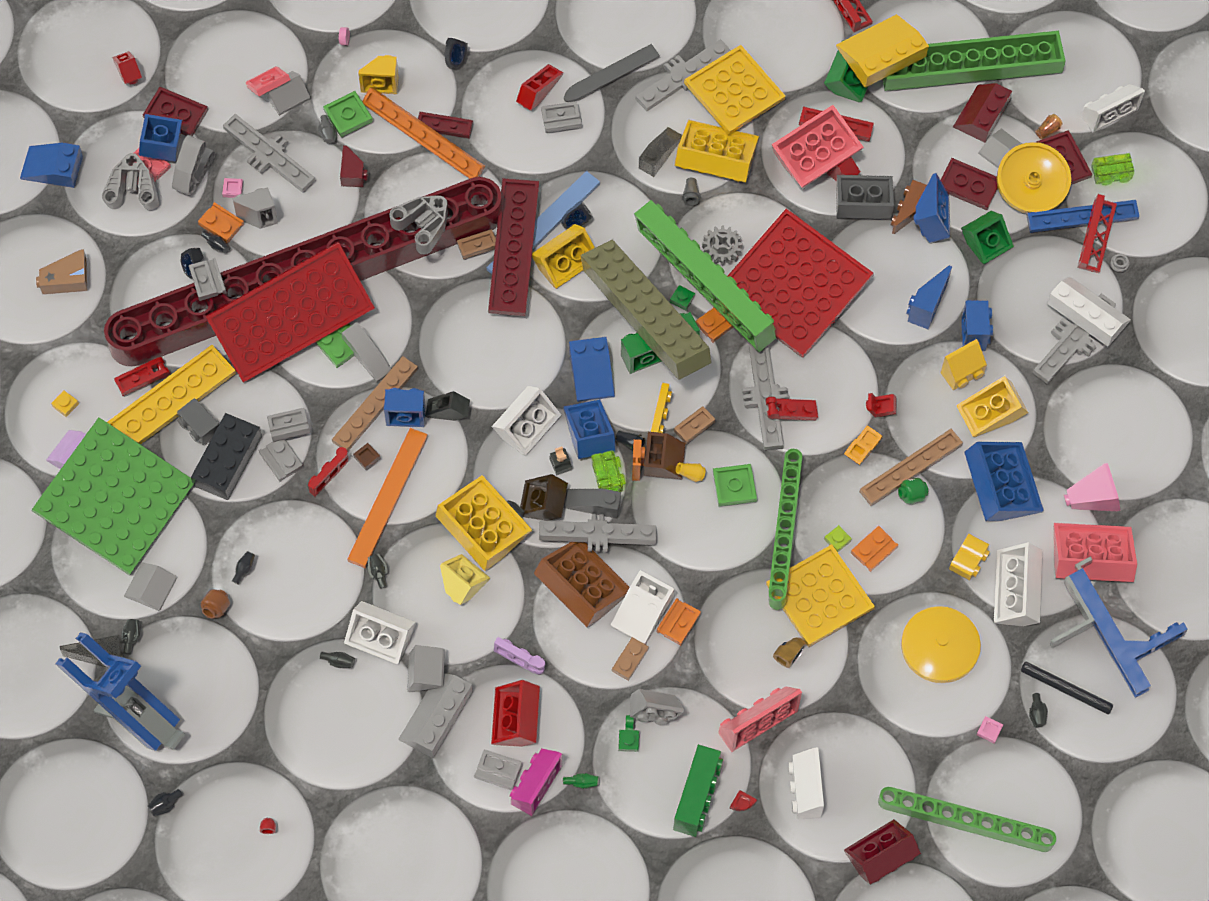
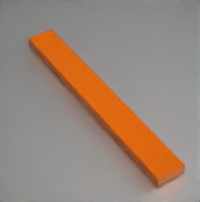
(423, 134)
(387, 497)

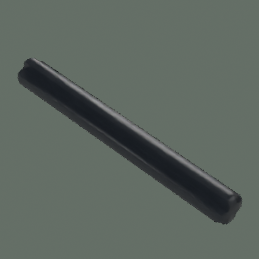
(1067, 688)

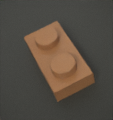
(476, 244)
(694, 425)
(630, 658)

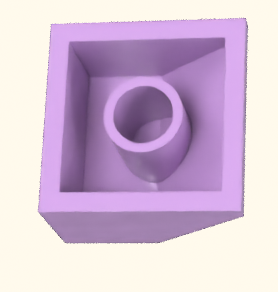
(65, 448)

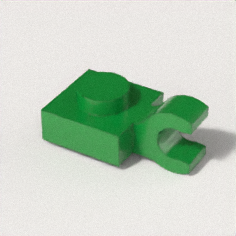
(628, 738)

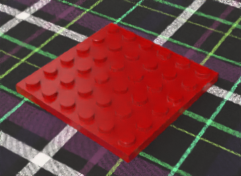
(799, 280)

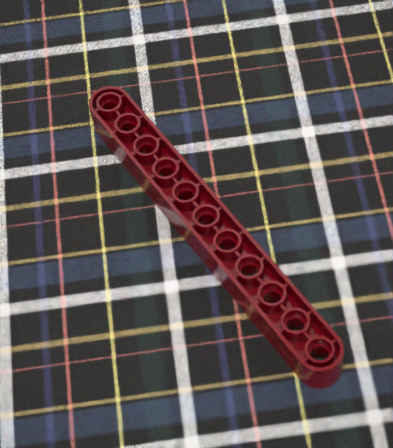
(356, 240)

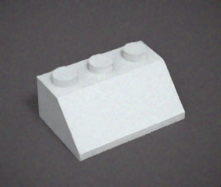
(1112, 106)
(526, 420)
(379, 632)
(806, 784)

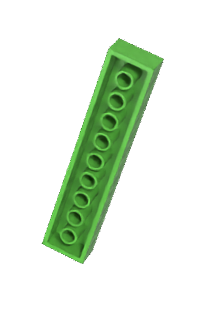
(982, 61)
(705, 275)

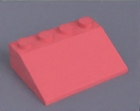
(816, 146)
(1108, 546)
(760, 718)

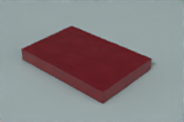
(175, 106)
(1069, 150)
(969, 184)

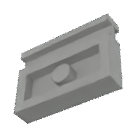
(561, 116)
(207, 279)
(288, 424)
(281, 459)
(498, 769)

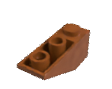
(907, 207)

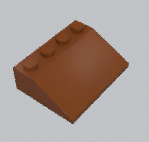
(581, 581)

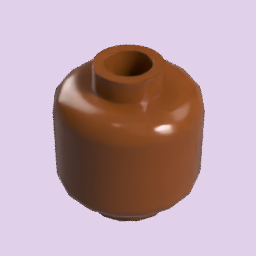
(215, 603)

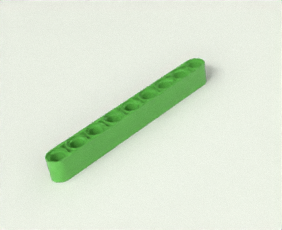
(782, 536)
(976, 817)

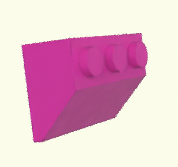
(536, 780)

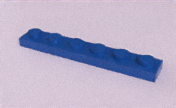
(1078, 216)

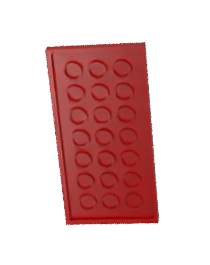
(290, 312)

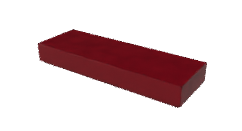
(447, 125)

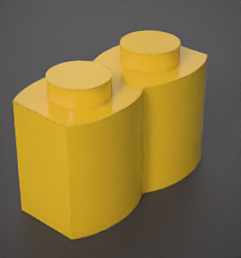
(969, 557)

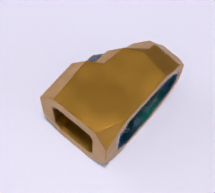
(789, 651)

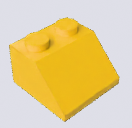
(380, 74)
(964, 365)

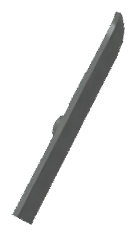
(611, 73)

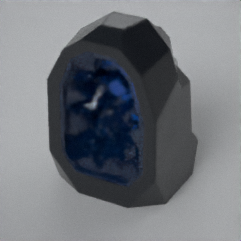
(455, 52)
(578, 215)
(190, 257)

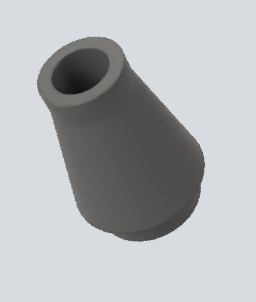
(691, 193)

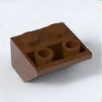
(663, 455)

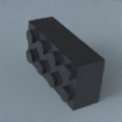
(226, 456)

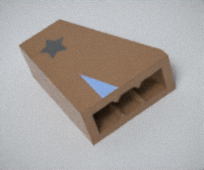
(64, 275)

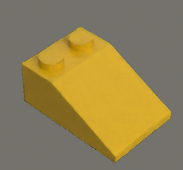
(992, 407)

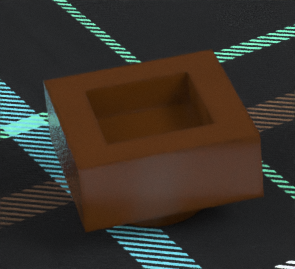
(366, 456)

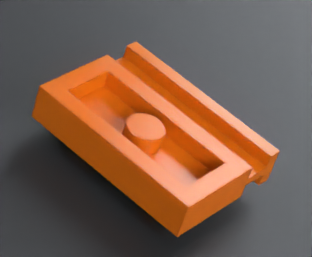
(221, 222)
(713, 324)
(638, 459)
(874, 548)
(678, 621)

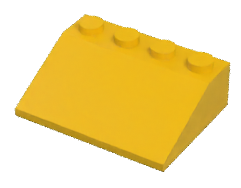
(883, 49)
(715, 152)
(482, 522)

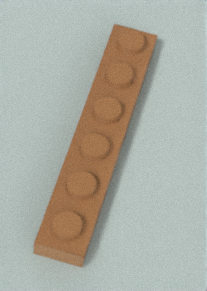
(374, 404)
(911, 467)

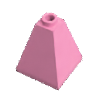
(1094, 492)

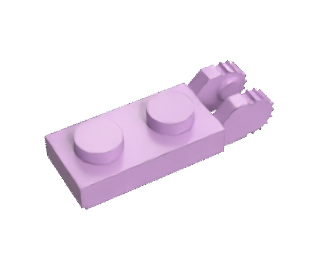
(519, 656)

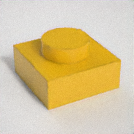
(65, 403)

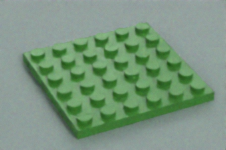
(113, 496)

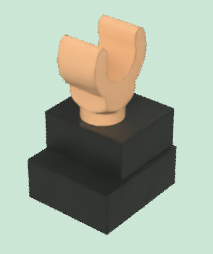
(560, 461)

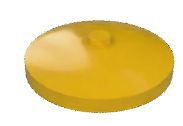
(1033, 178)
(940, 644)

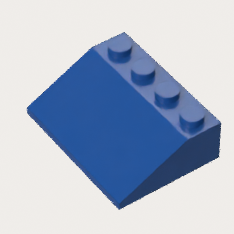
(1003, 480)

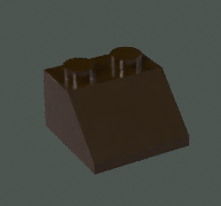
(544, 497)

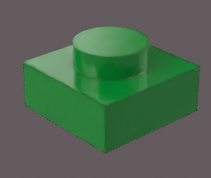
(682, 297)

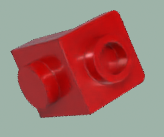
(881, 405)

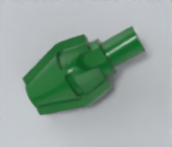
(582, 780)

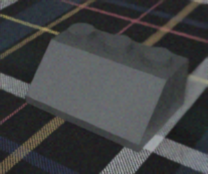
(864, 197)

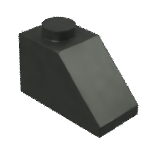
(448, 407)

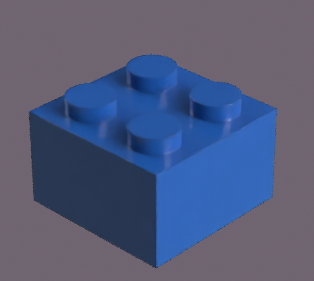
(160, 137)
(976, 323)
(404, 407)

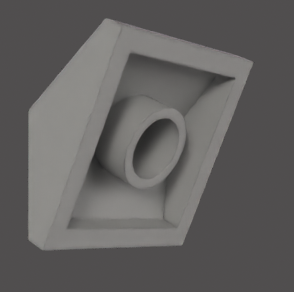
(998, 146)
(150, 586)

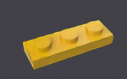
(661, 412)

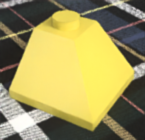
(462, 578)

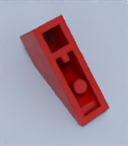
(538, 86)

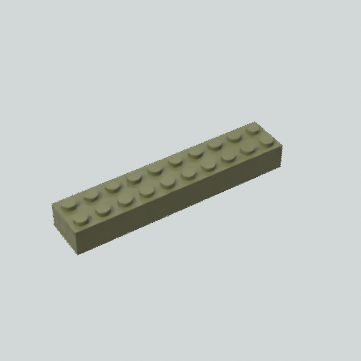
(646, 309)

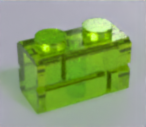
(1112, 169)
(607, 472)

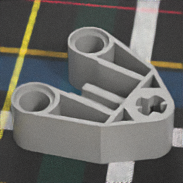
(191, 165)
(116, 183)
(426, 216)

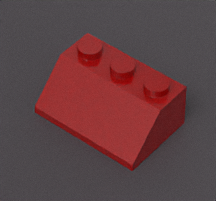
(515, 714)

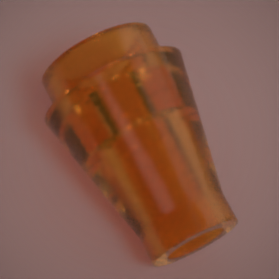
(1049, 126)

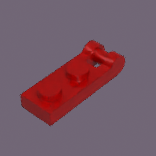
(142, 376)
(791, 409)
(328, 471)

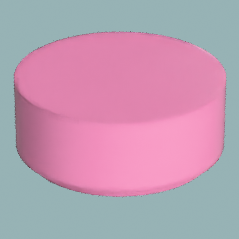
(344, 36)

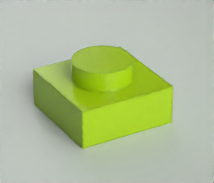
(838, 538)

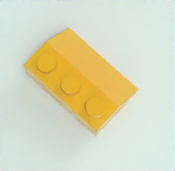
(561, 256)

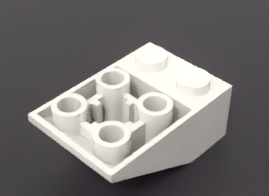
(643, 607)

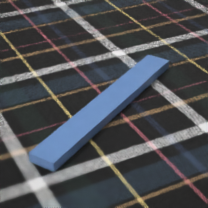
(553, 214)

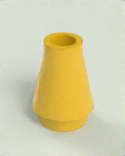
(692, 471)

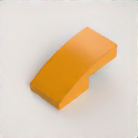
(863, 445)

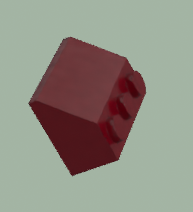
(983, 110)
(882, 851)

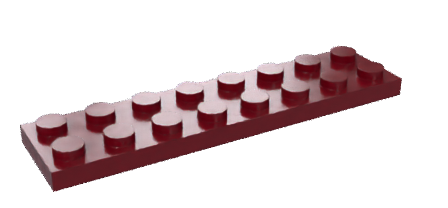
(513, 247)

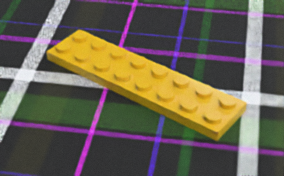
(162, 402)

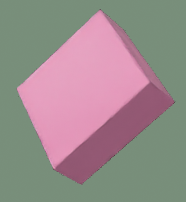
(232, 187)
(989, 729)

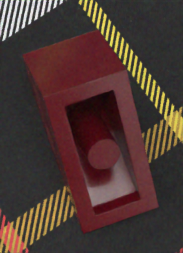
(352, 169)

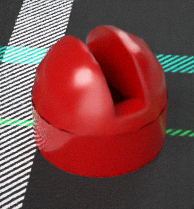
(267, 826)

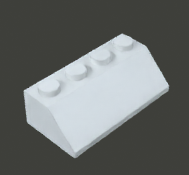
(1087, 310)
(1018, 585)

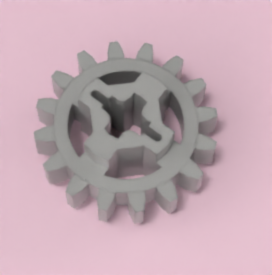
(722, 244)

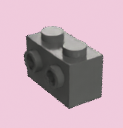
(197, 421)

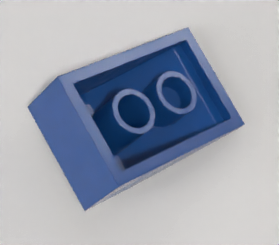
(53, 164)
(933, 211)
(927, 299)
(591, 369)
(589, 428)

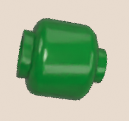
(913, 490)

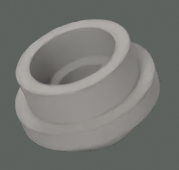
(1122, 259)

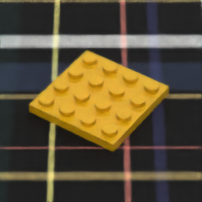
(734, 89)
(823, 596)

